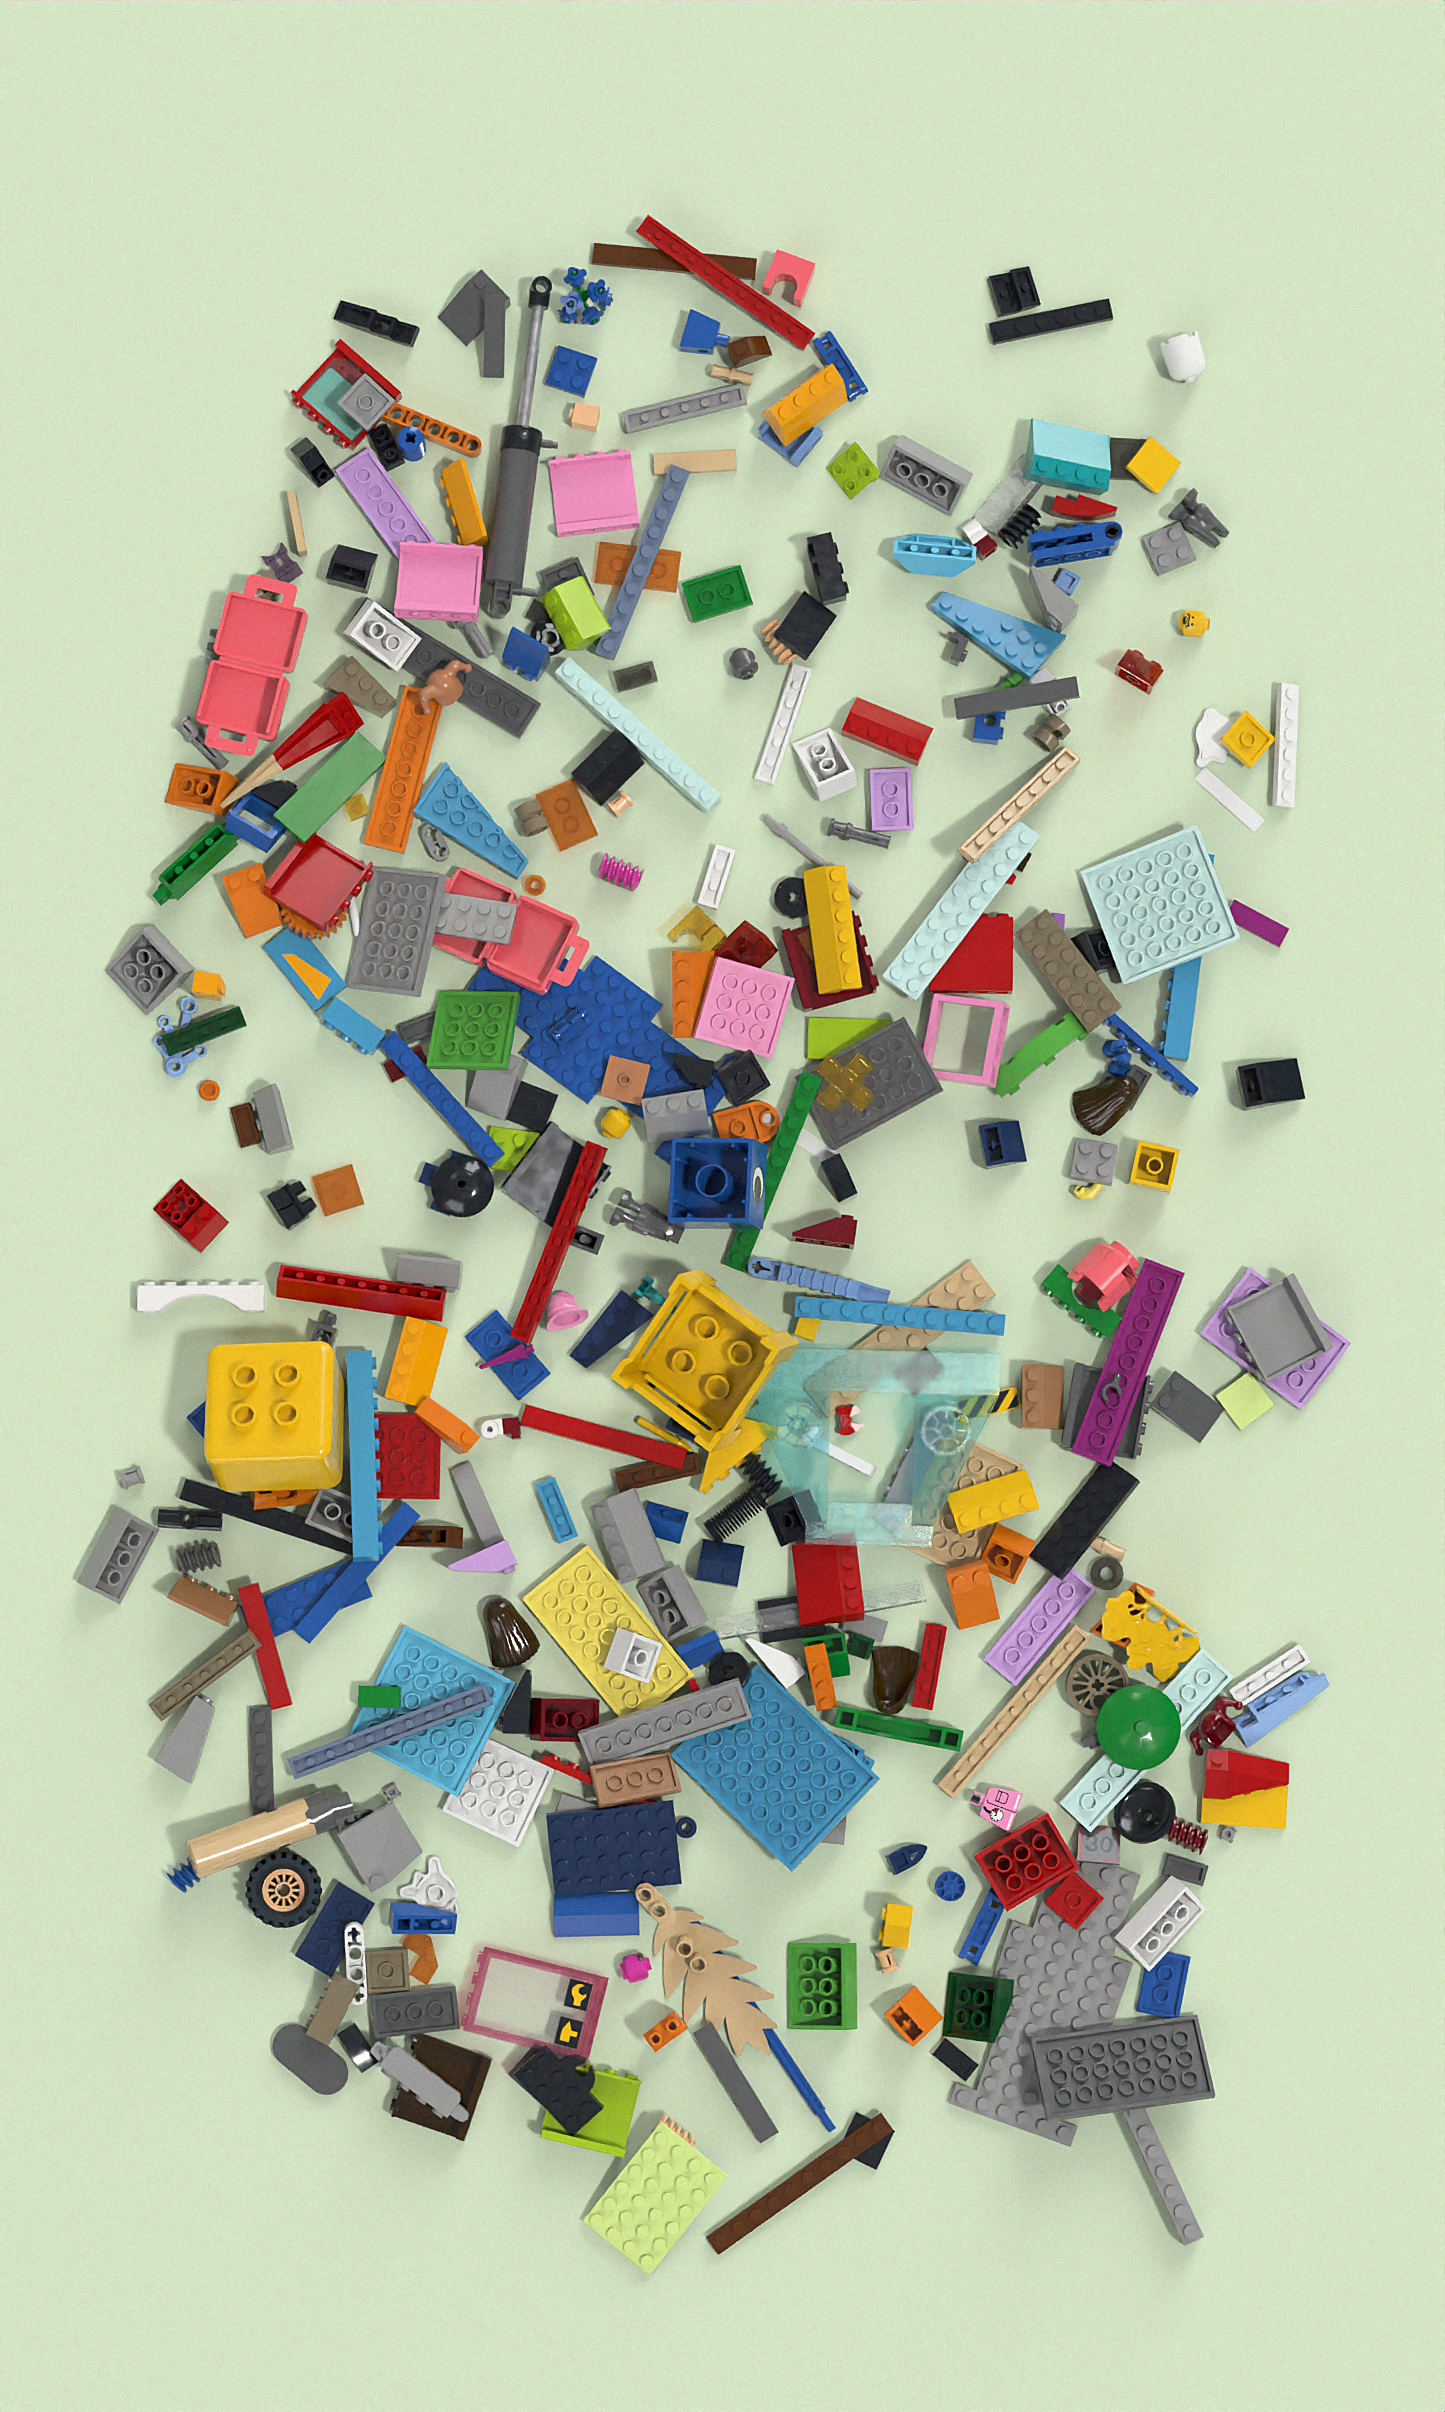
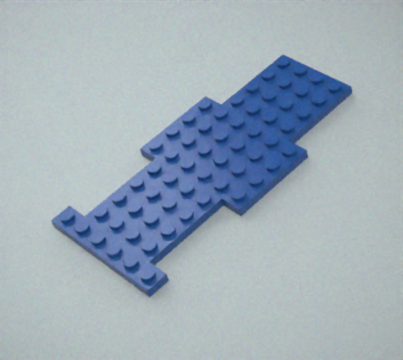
(618, 1028)

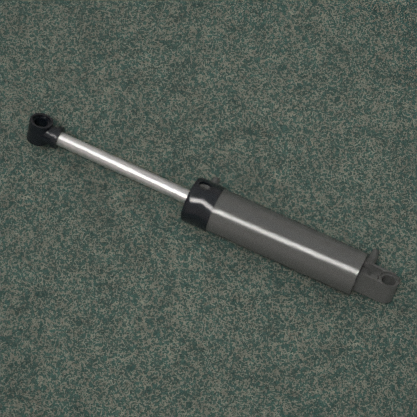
(517, 477)

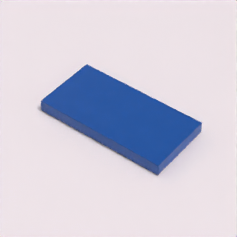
(492, 1340)

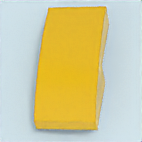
(806, 1327)

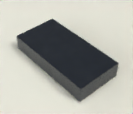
(955, 2059)

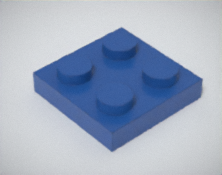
(571, 371)

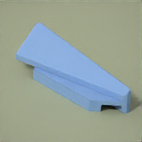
(1278, 1705)

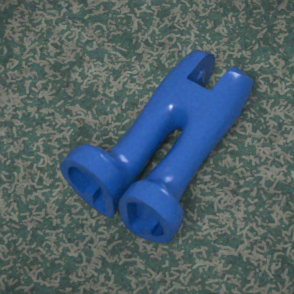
(1118, 1051)

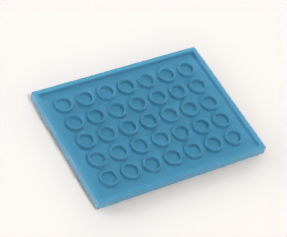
(778, 1771)

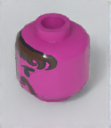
(635, 1967)

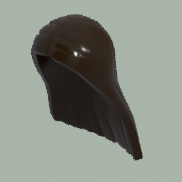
(1105, 1103)
(508, 1634)
(894, 1676)

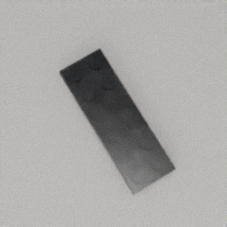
(1084, 1519)

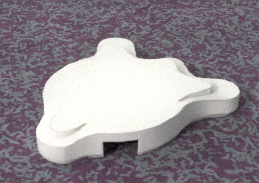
(1207, 737)
(433, 1889)

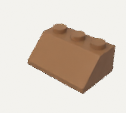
(1041, 1397)
(204, 1600)

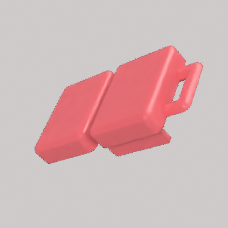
(255, 648)
(537, 943)

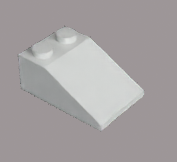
(382, 635)
(825, 764)

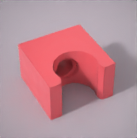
(792, 269)

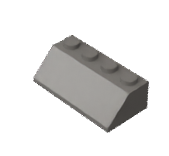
(926, 475)
(628, 1536)
(117, 1555)

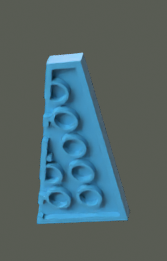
(1009, 638)
(464, 819)

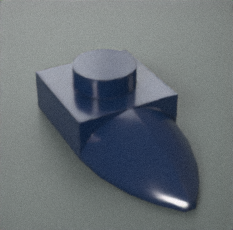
(905, 1857)

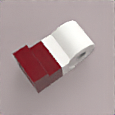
(979, 538)
(508, 1426)

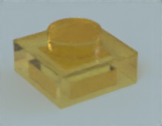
(357, 807)

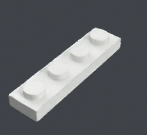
(1270, 1675)

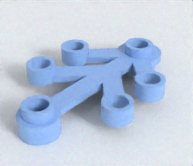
(177, 1058)

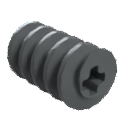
(198, 1558)

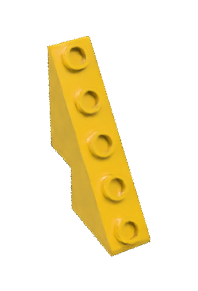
(724, 1459)

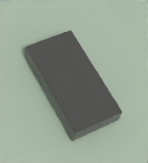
(417, 1028)
(1185, 1869)

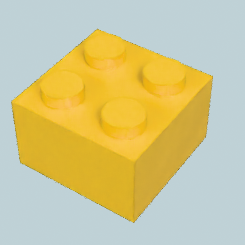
(1153, 1166)

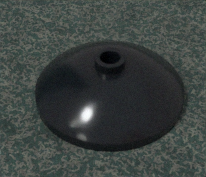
(467, 1200)
(1138, 1804)

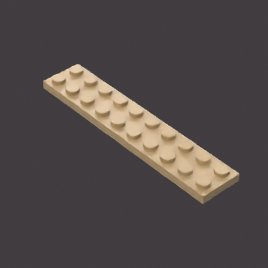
(960, 1291)

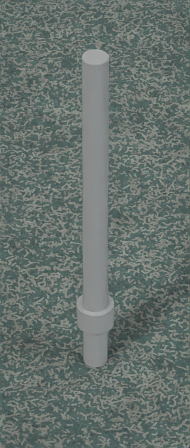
(781, 831)

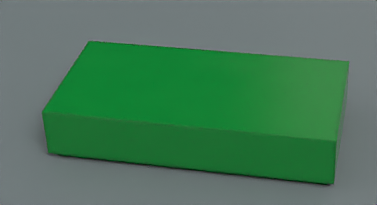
(379, 1697)

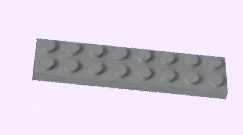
(666, 1723)

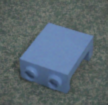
(797, 449)

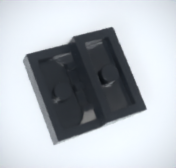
(1013, 291)

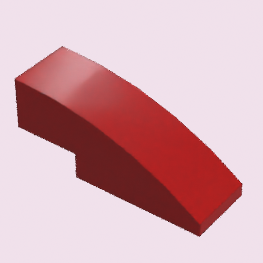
(1082, 510)

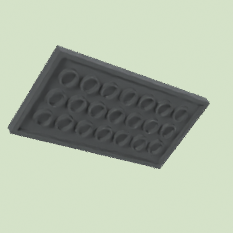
(1122, 2068)

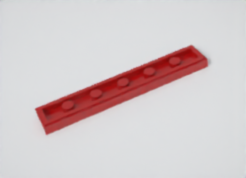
(267, 1654)

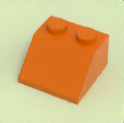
(1007, 1553)

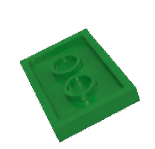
(717, 594)

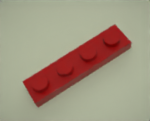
(930, 1666)

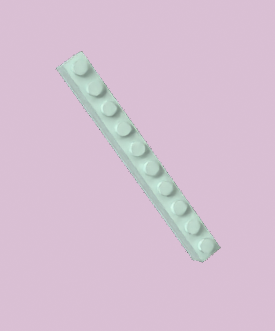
(638, 735)

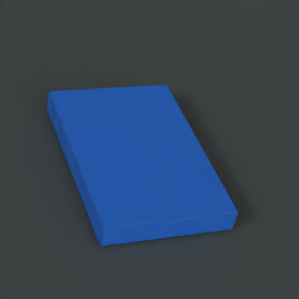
(1164, 1986)

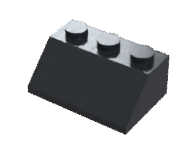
(607, 768)

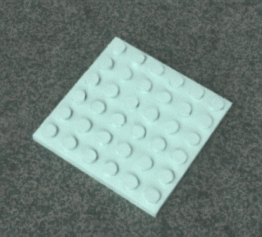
(1160, 905)

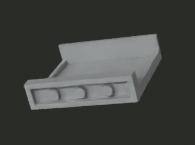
(1278, 1329)

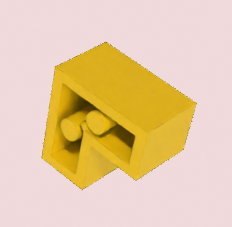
(896, 1925)

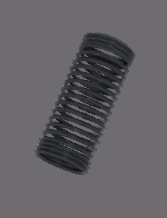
(751, 1491)

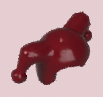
(1215, 1725)

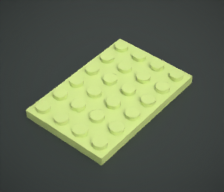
(655, 2198)

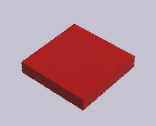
(1074, 1900)

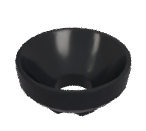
(540, 629)

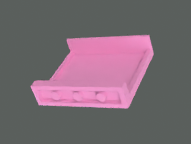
(439, 581)

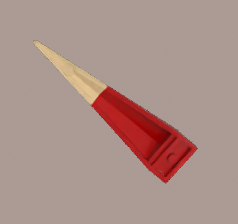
(322, 729)

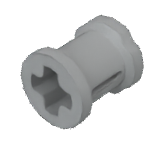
(132, 1477)

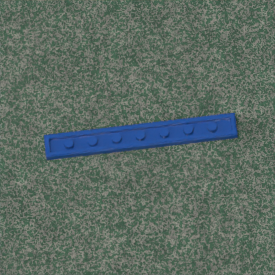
(355, 1575)

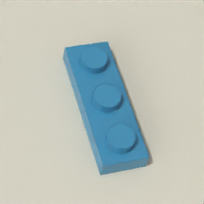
(556, 1510)

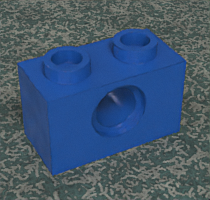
(988, 734)

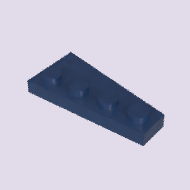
(613, 1326)

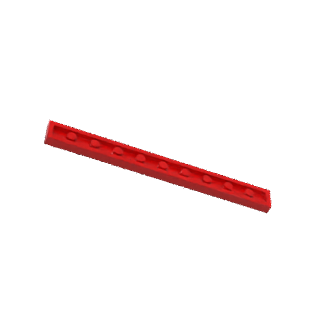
(725, 282)
(558, 1242)

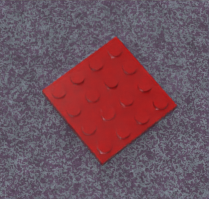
(408, 1458)

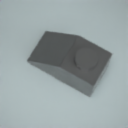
(587, 1240)

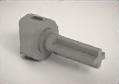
(477, 637)

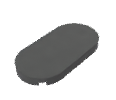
(310, 2060)

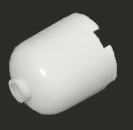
(1184, 357)

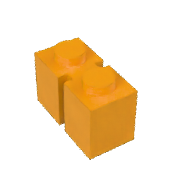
(208, 986)

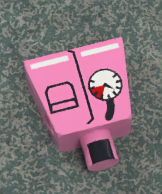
(998, 1806)

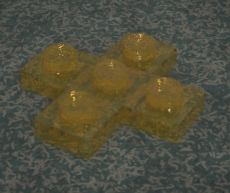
(845, 1082)

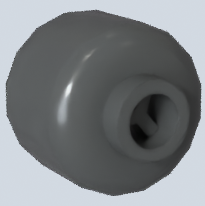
(743, 663)

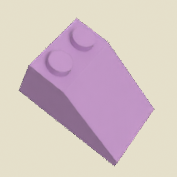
(490, 1560)

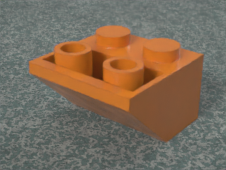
(913, 2016)

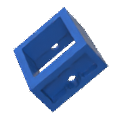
(249, 831)

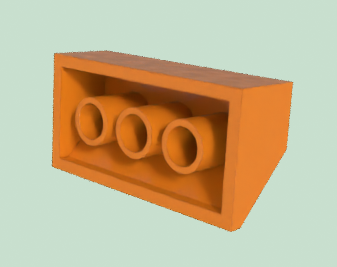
(689, 983)

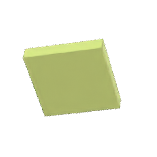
(1244, 1400)

